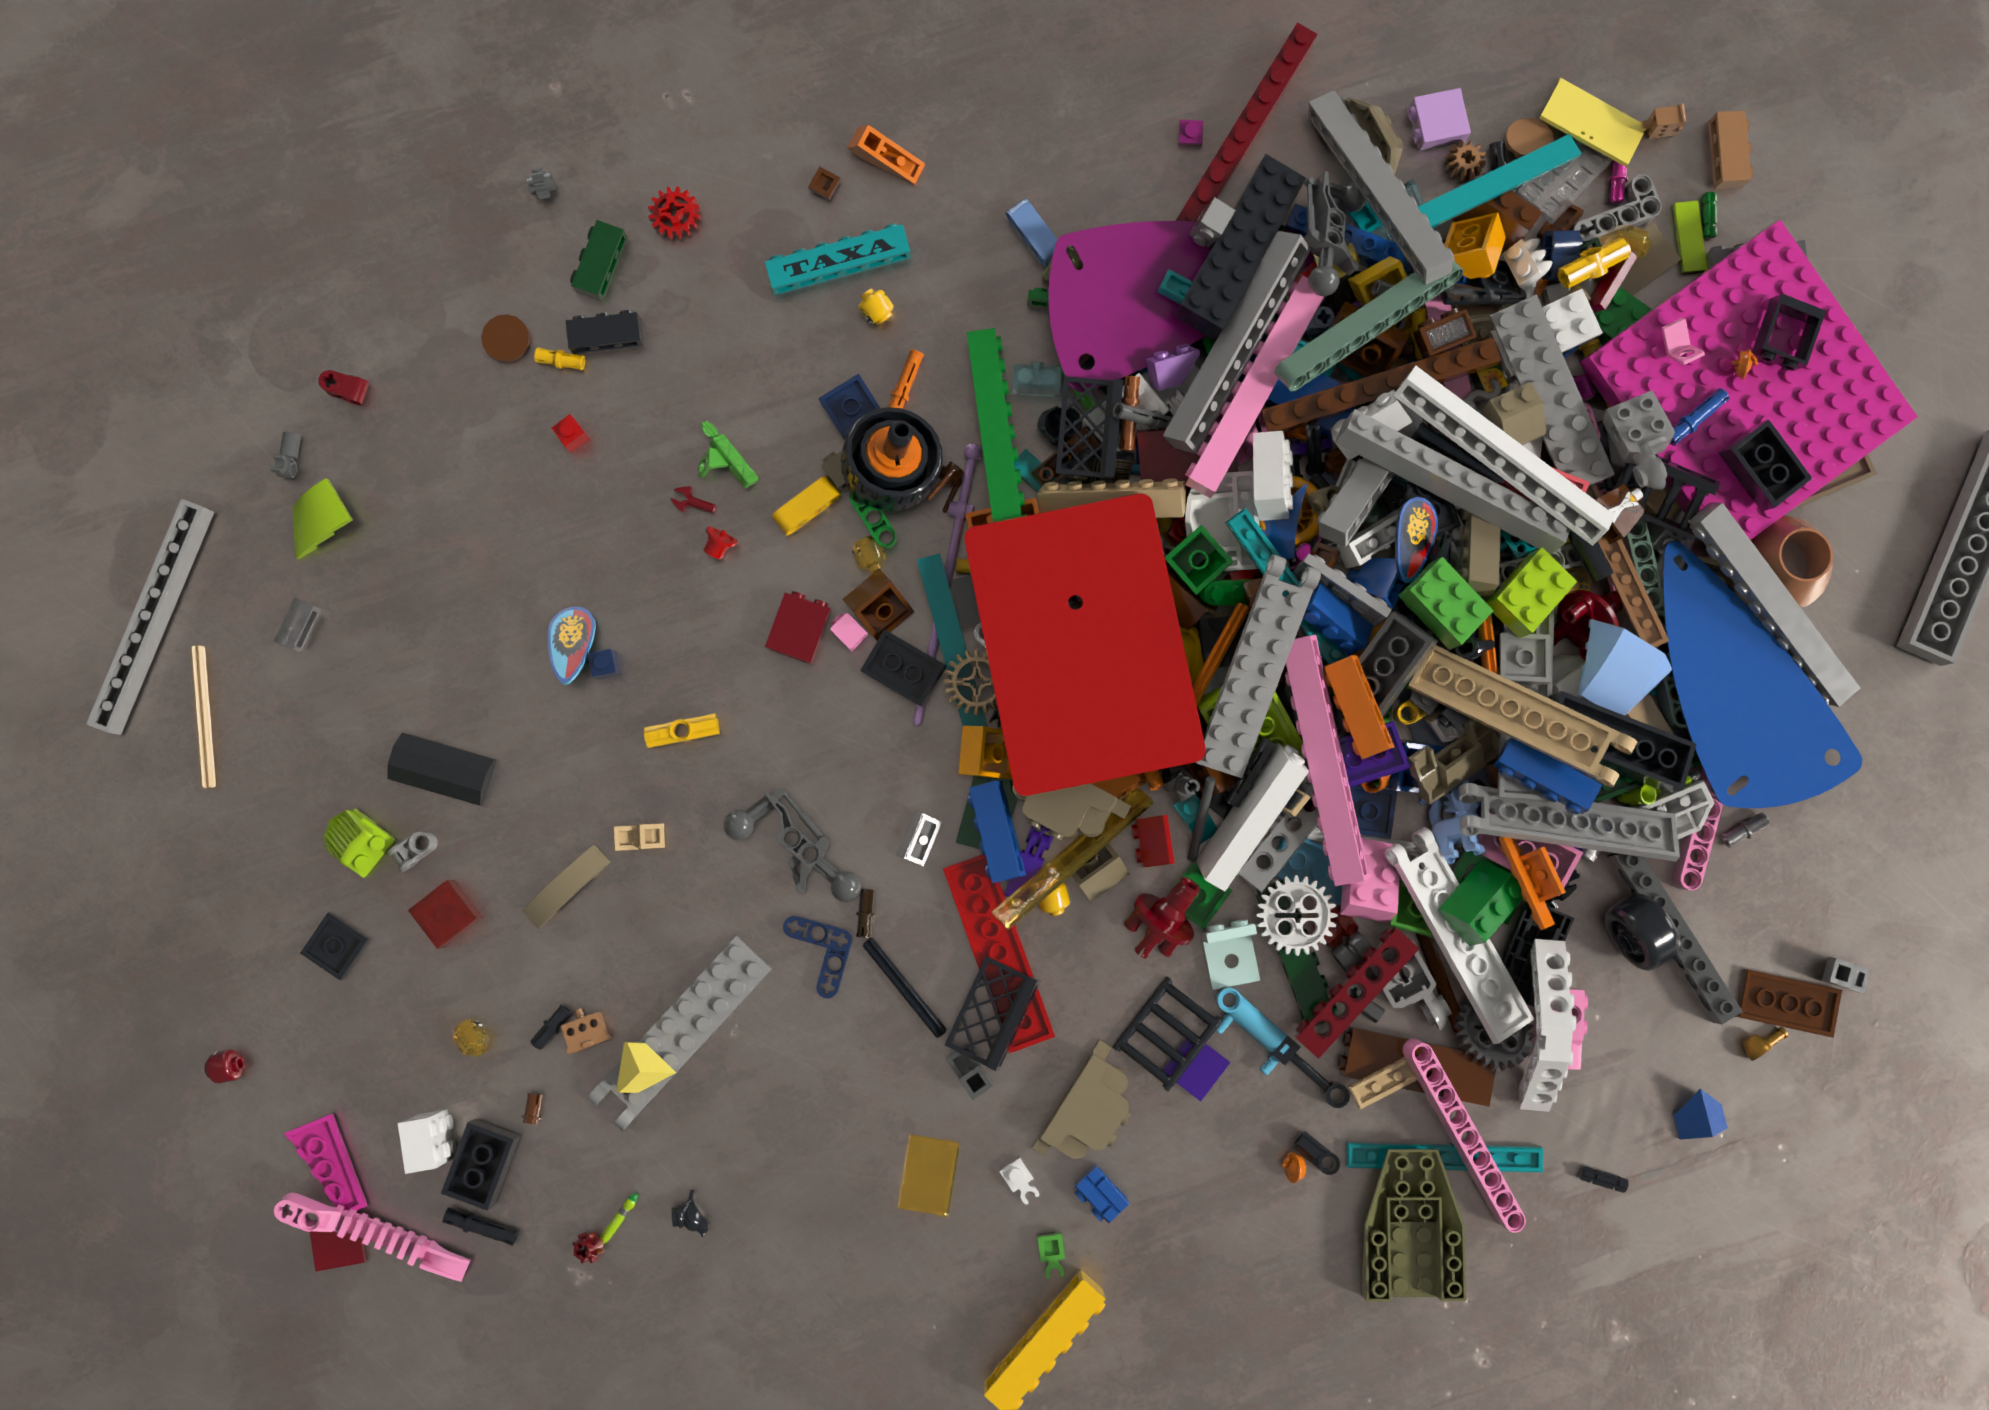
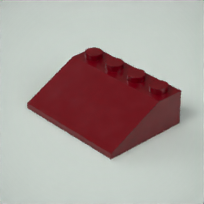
(1162, 461)

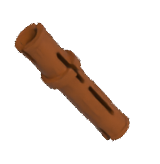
(1130, 398)

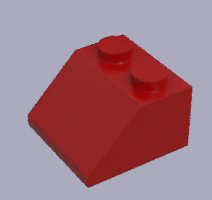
(1153, 841)

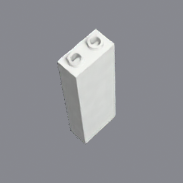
(1251, 820)

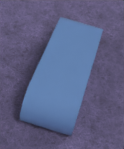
(1032, 230)

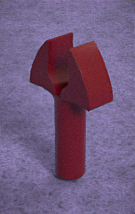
(692, 501)

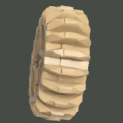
(960, 681)

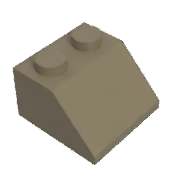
(1518, 413)
(1100, 873)

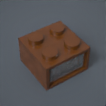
(1444, 334)

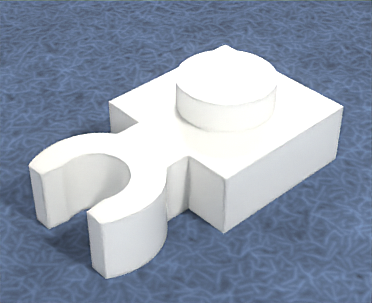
(1017, 1177)

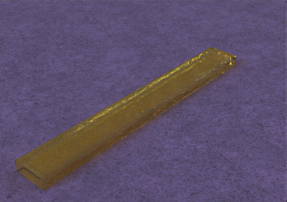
(1067, 863)

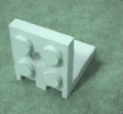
(1236, 940)

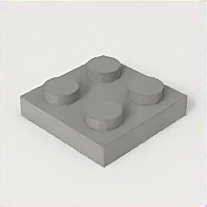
(1525, 658)

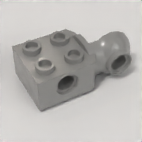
(1639, 433)
(1413, 984)

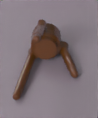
(948, 475)

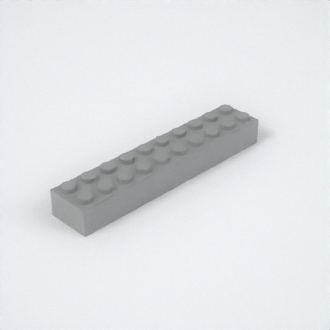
(1955, 574)

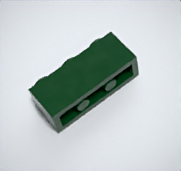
(598, 260)

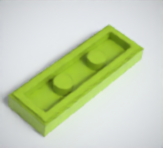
(1689, 237)

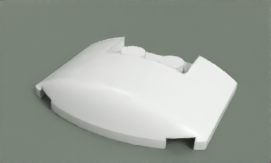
(1231, 496)

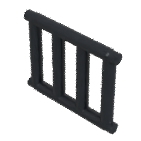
(1197, 1041)

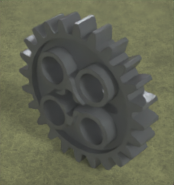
(1491, 1053)

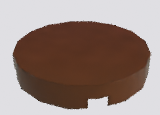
(505, 338)

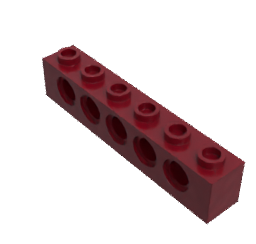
(1319, 1042)

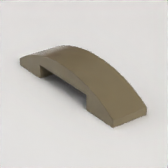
(566, 885)

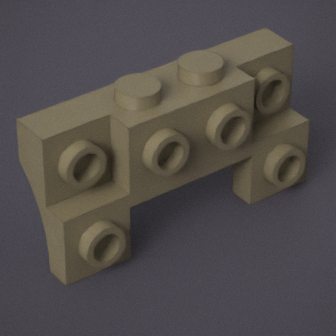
(1455, 763)

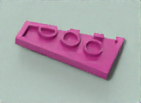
(329, 1161)

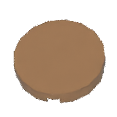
(1527, 136)

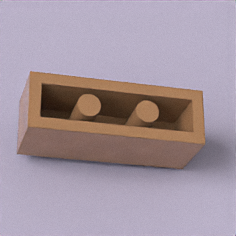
(1730, 149)

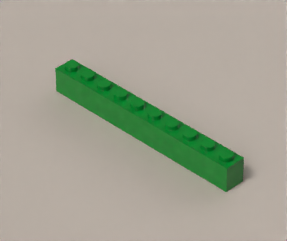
(994, 425)

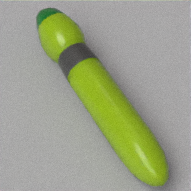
(628, 1204)

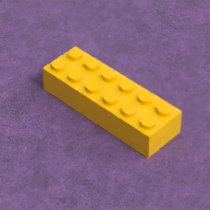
(1044, 1342)

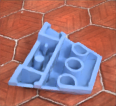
(1619, 668)

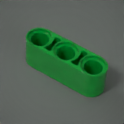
(878, 528)

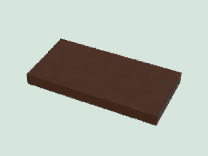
(1789, 1003)

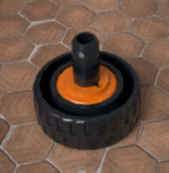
(891, 459)

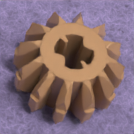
(1473, 158)

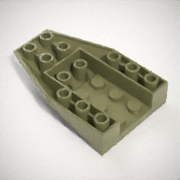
(1413, 1231)

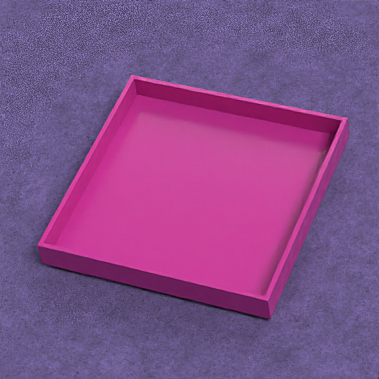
(1824, 411)

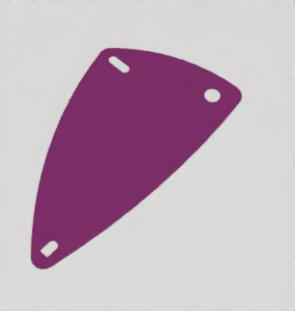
(1114, 299)

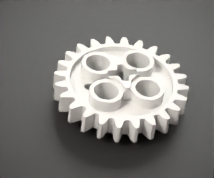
(1296, 892)

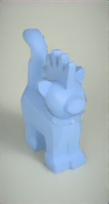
(1448, 831)

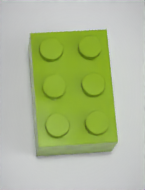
(1531, 592)

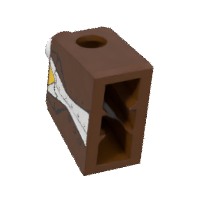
(1625, 507)

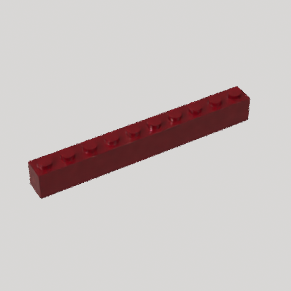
(1250, 122)

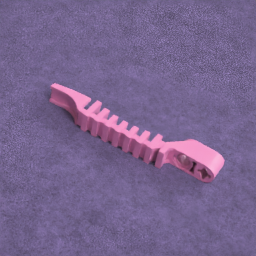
(336, 1219)

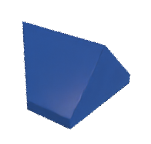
(1700, 1117)

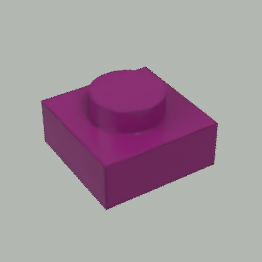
(1190, 133)
(1584, 387)

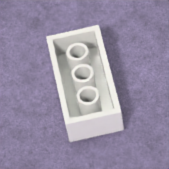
(1570, 322)

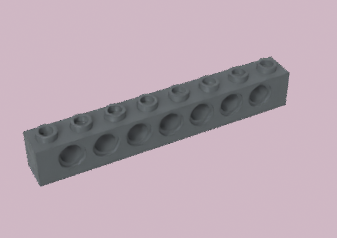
(1691, 958)

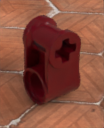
(347, 387)

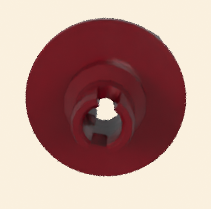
(1576, 611)
(1164, 918)

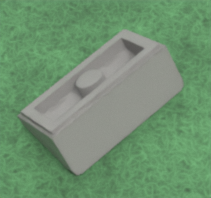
(919, 838)

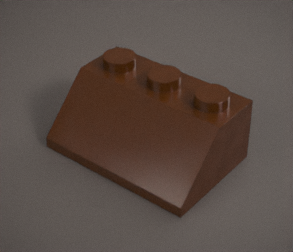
(1514, 212)

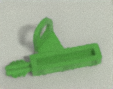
(724, 455)

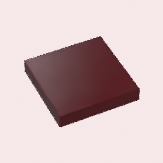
(336, 1252)

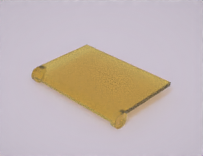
(929, 1175)

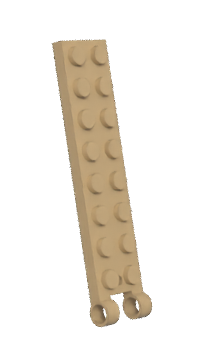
(1519, 713)

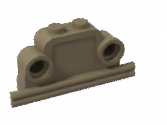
(1072, 810)
(1089, 1109)

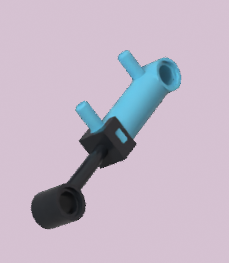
(1275, 1041)

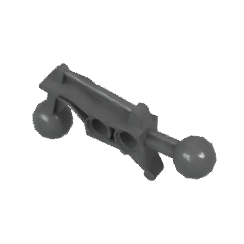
(1327, 230)
(740, 825)

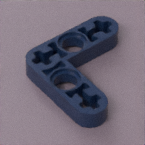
(832, 950)

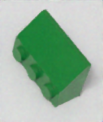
(1481, 902)

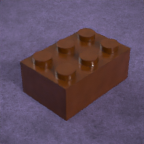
(1377, 354)

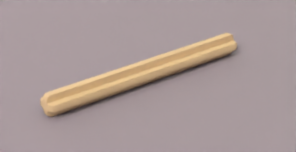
(202, 716)

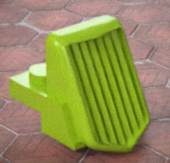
(356, 841)

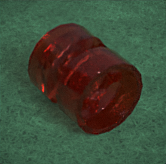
(1344, 927)

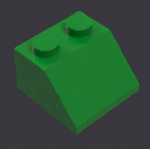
(1199, 559)

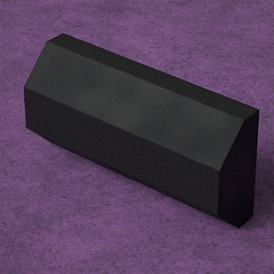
(440, 769)
(1517, 954)

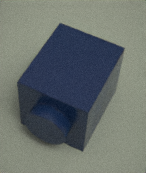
(604, 664)

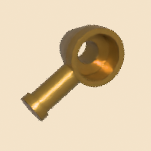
(1757, 1046)

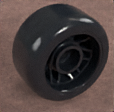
(1642, 931)

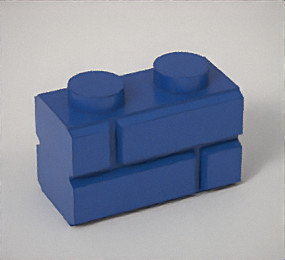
(1101, 1194)

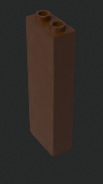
(1371, 1050)

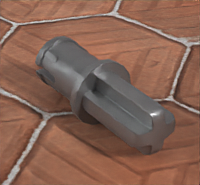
(1745, 829)

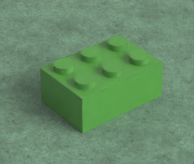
(1446, 603)

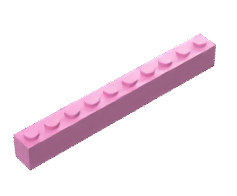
(1254, 390)
(1325, 763)

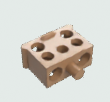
(1665, 121)
(585, 1039)

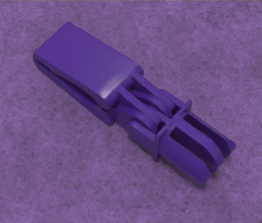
(1031, 862)

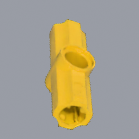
(1594, 262)
(666, 733)

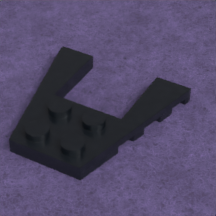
(1495, 289)

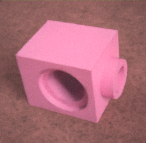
(848, 631)

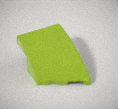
(317, 517)

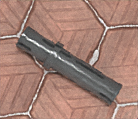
(1153, 419)

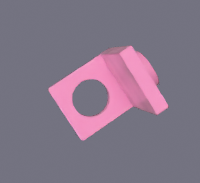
(1678, 342)

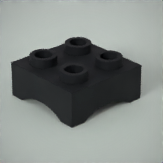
(1210, 631)

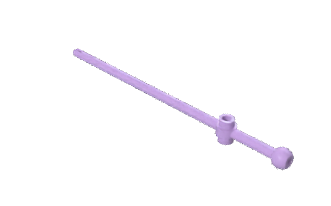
(957, 509)

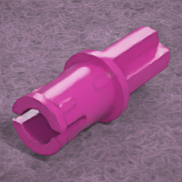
(1618, 179)

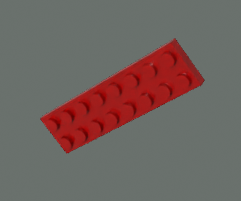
(975, 901)

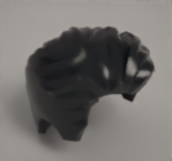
(1049, 424)

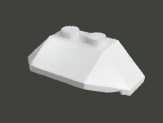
(1688, 805)

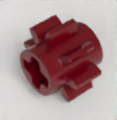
(588, 1247)

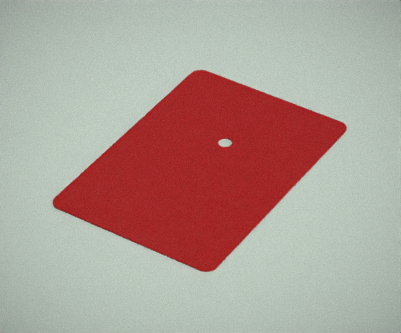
(1094, 685)

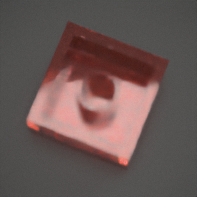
(445, 914)

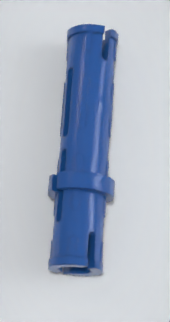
(1689, 423)

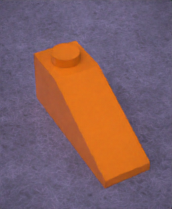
(885, 154)

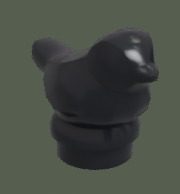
(1473, 648)
(690, 1216)

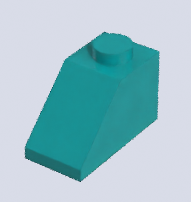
(1188, 811)

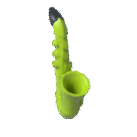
(1647, 794)

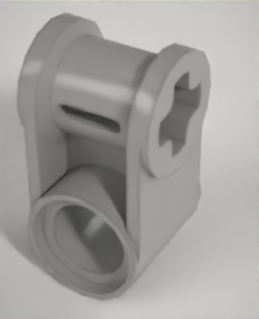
(409, 852)

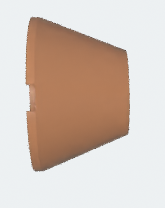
(1816, 550)

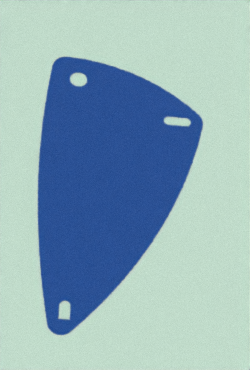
(1746, 696)

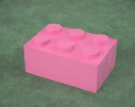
(1378, 895)

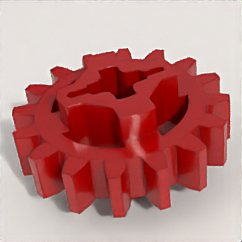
(665, 213)

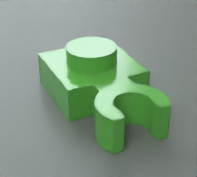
(1051, 1250)

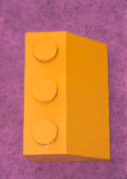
(1477, 244)

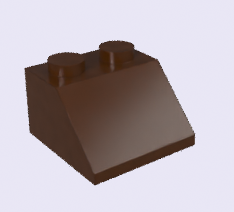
(878, 604)

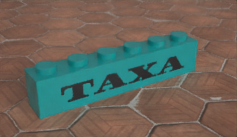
(838, 258)

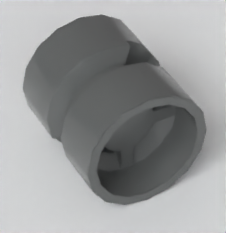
(1351, 952)

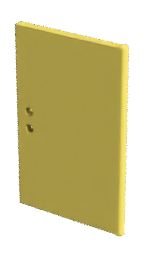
(1593, 122)

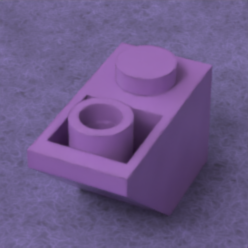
(1171, 368)

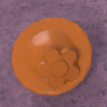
(1744, 363)
(1294, 1167)

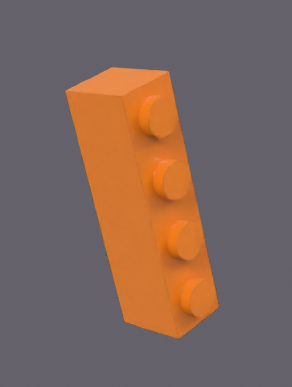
(1358, 707)

